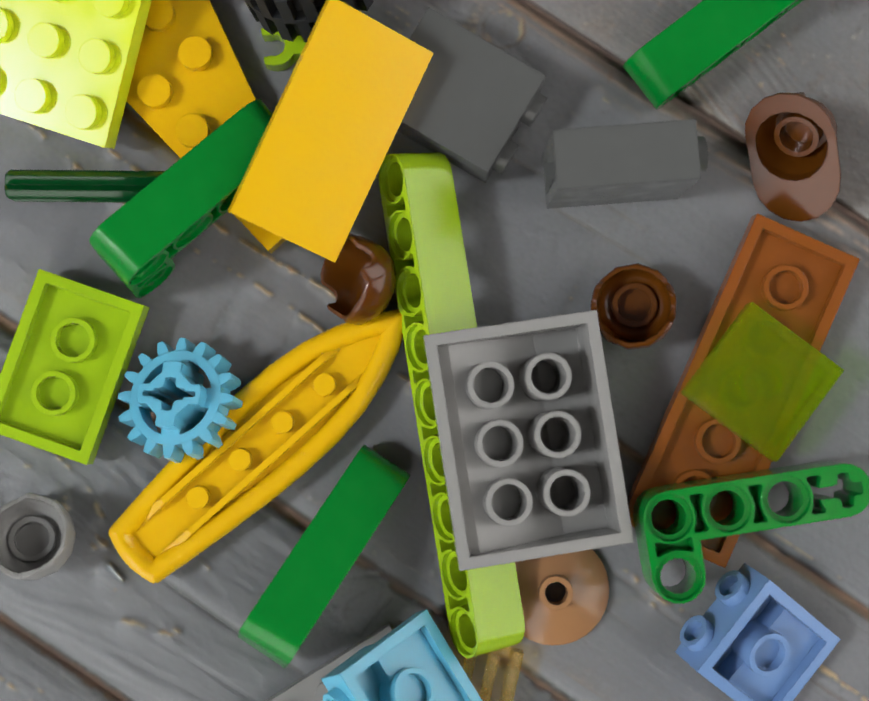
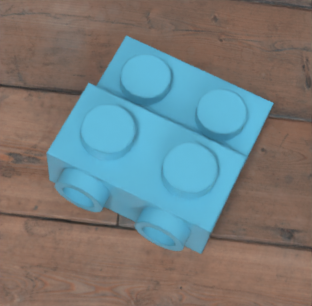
(402, 666)

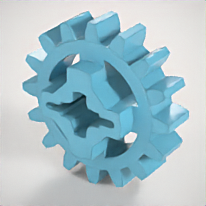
(190, 419)

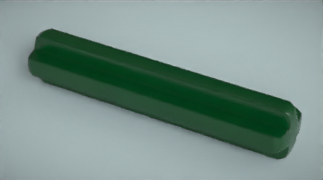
(76, 185)

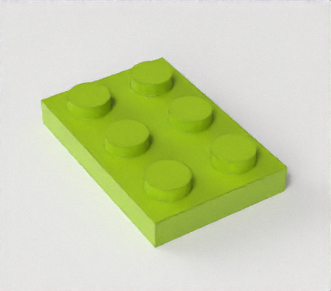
(67, 366)

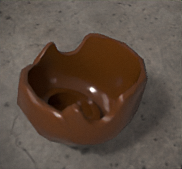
(360, 280)
(634, 306)

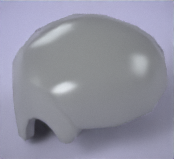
(34, 537)

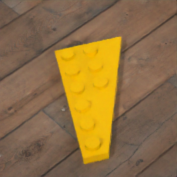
(189, 80)

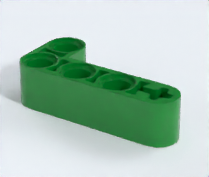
(699, 44)
(179, 203)
(748, 514)
(323, 556)

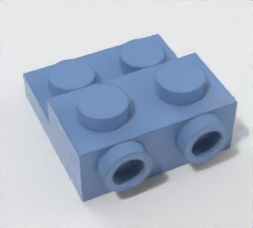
(755, 640)

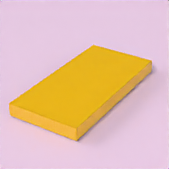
(330, 130)

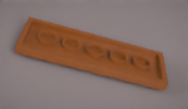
(800, 287)

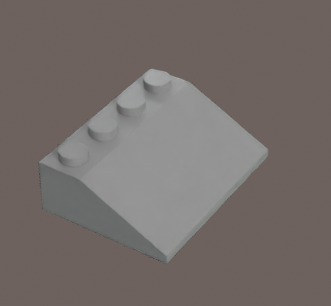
(528, 439)

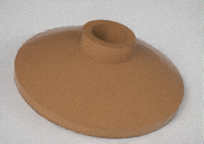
(577, 611)

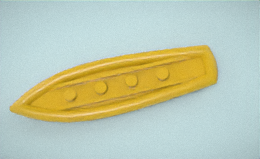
(282, 430)

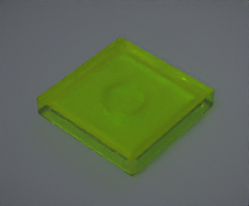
(762, 381)

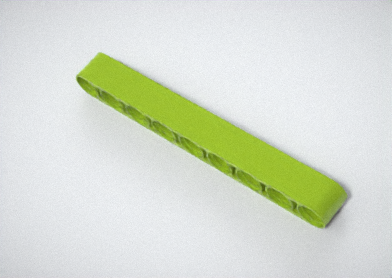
(434, 299)

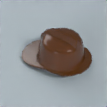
(793, 155)

